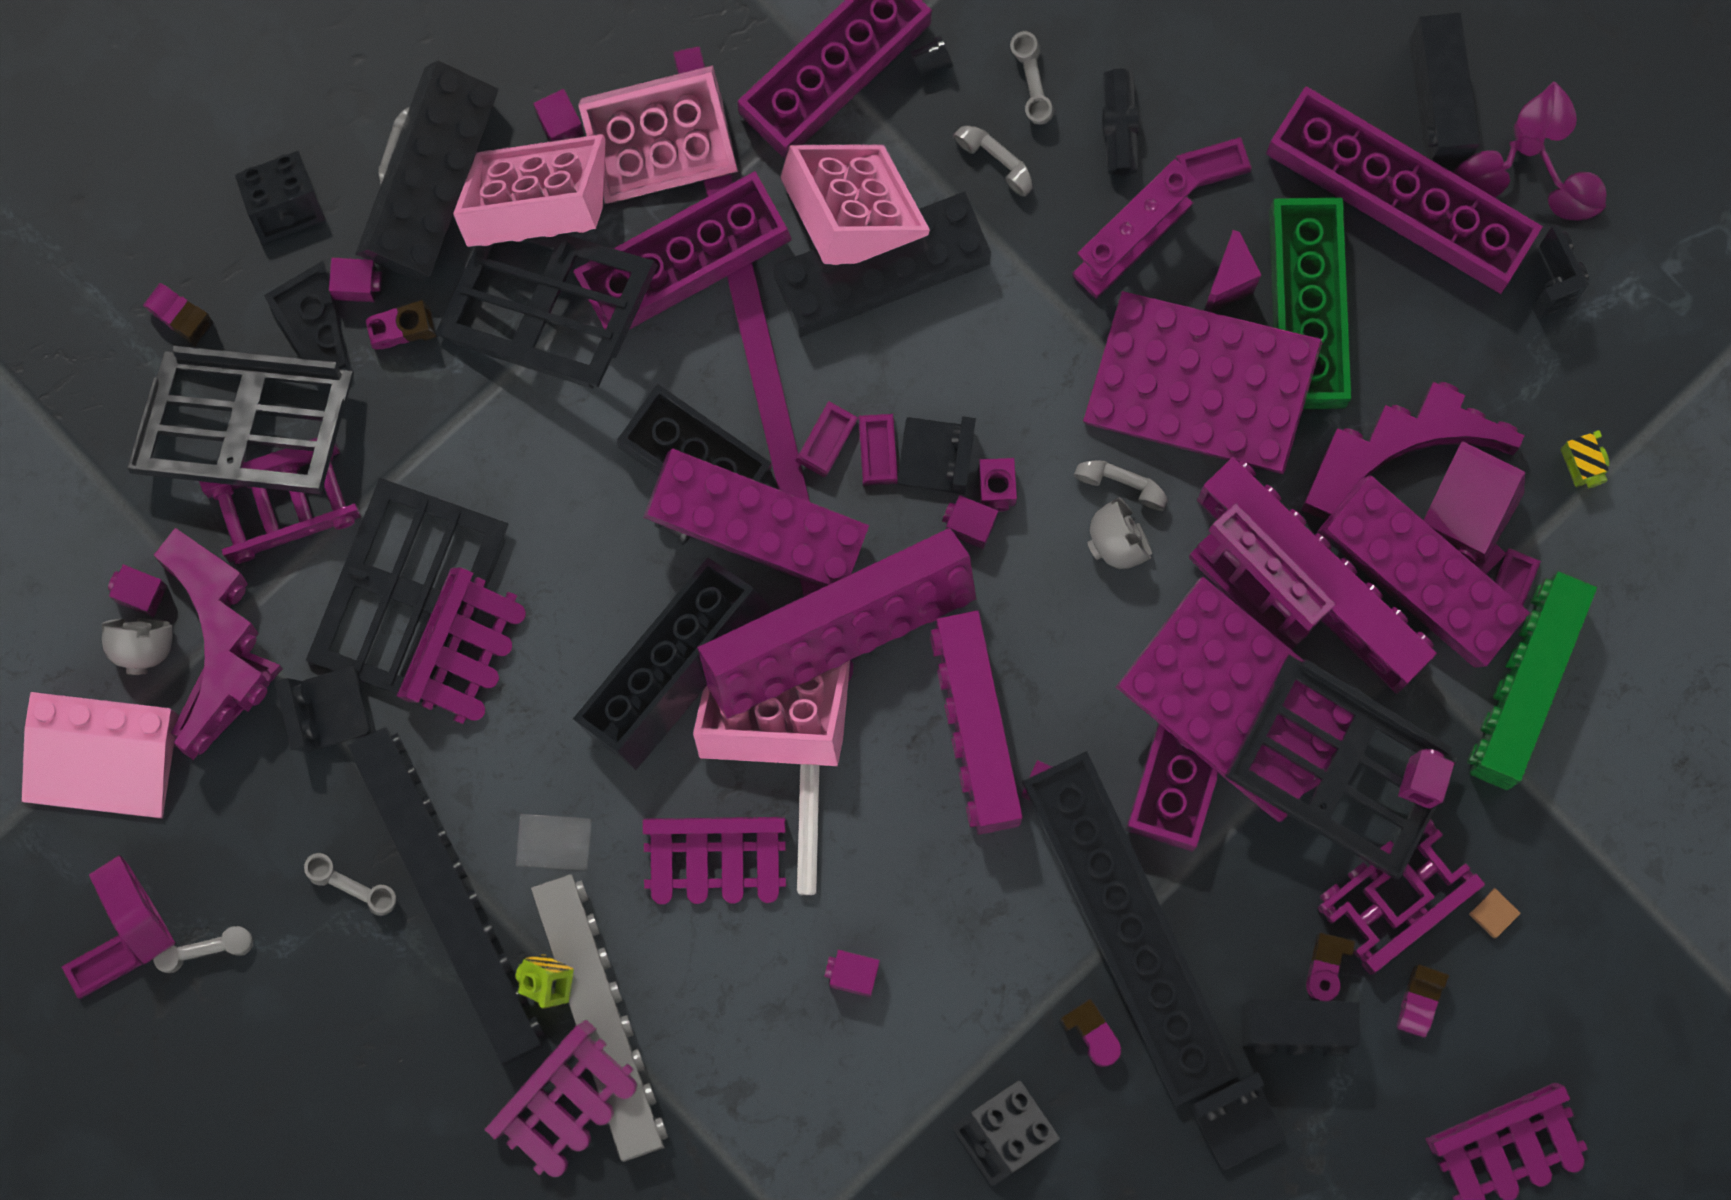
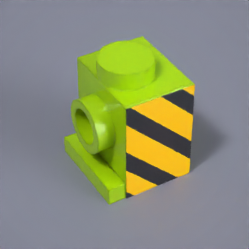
(1586, 460)
(536, 980)

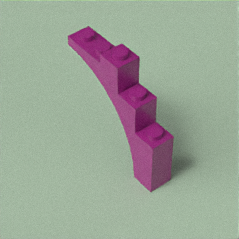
(1398, 433)
(226, 635)

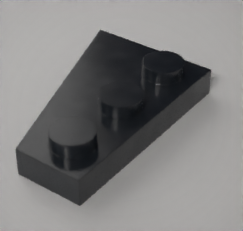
(309, 315)

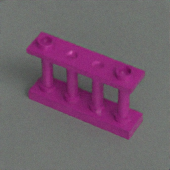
(1135, 228)
(289, 462)

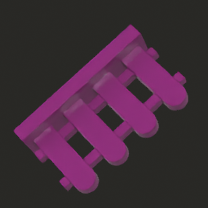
(446, 621)
(697, 856)
(552, 1113)
(1522, 1132)

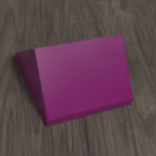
(1236, 275)

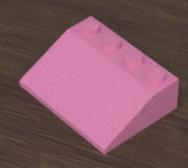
(660, 134)
(532, 191)
(851, 201)
(792, 728)
(97, 755)

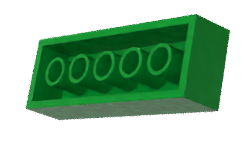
(1312, 289)
(1532, 680)

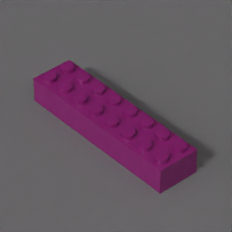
(1403, 189)
(1360, 616)
(838, 623)

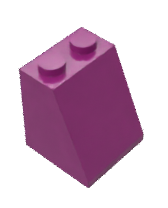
(1475, 501)

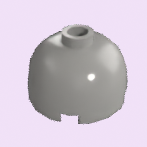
(1118, 537)
(136, 643)

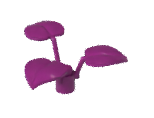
(1543, 117)

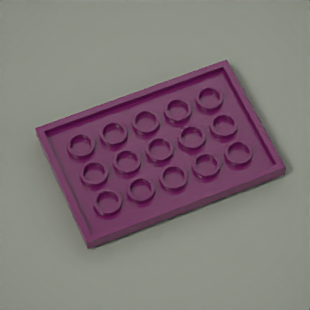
(1203, 382)
(1208, 680)

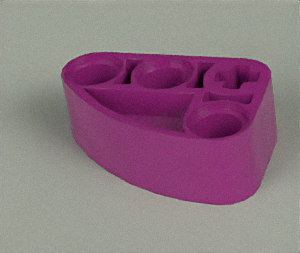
(131, 910)

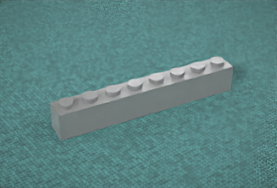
(595, 999)

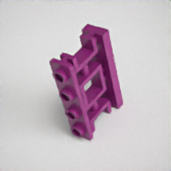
(1260, 577)
(1415, 916)

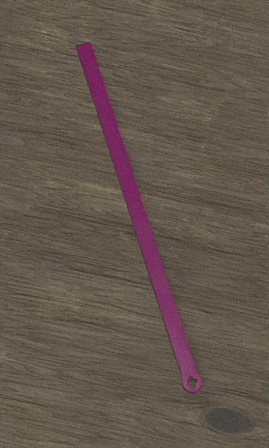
(759, 355)

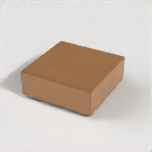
(1494, 913)

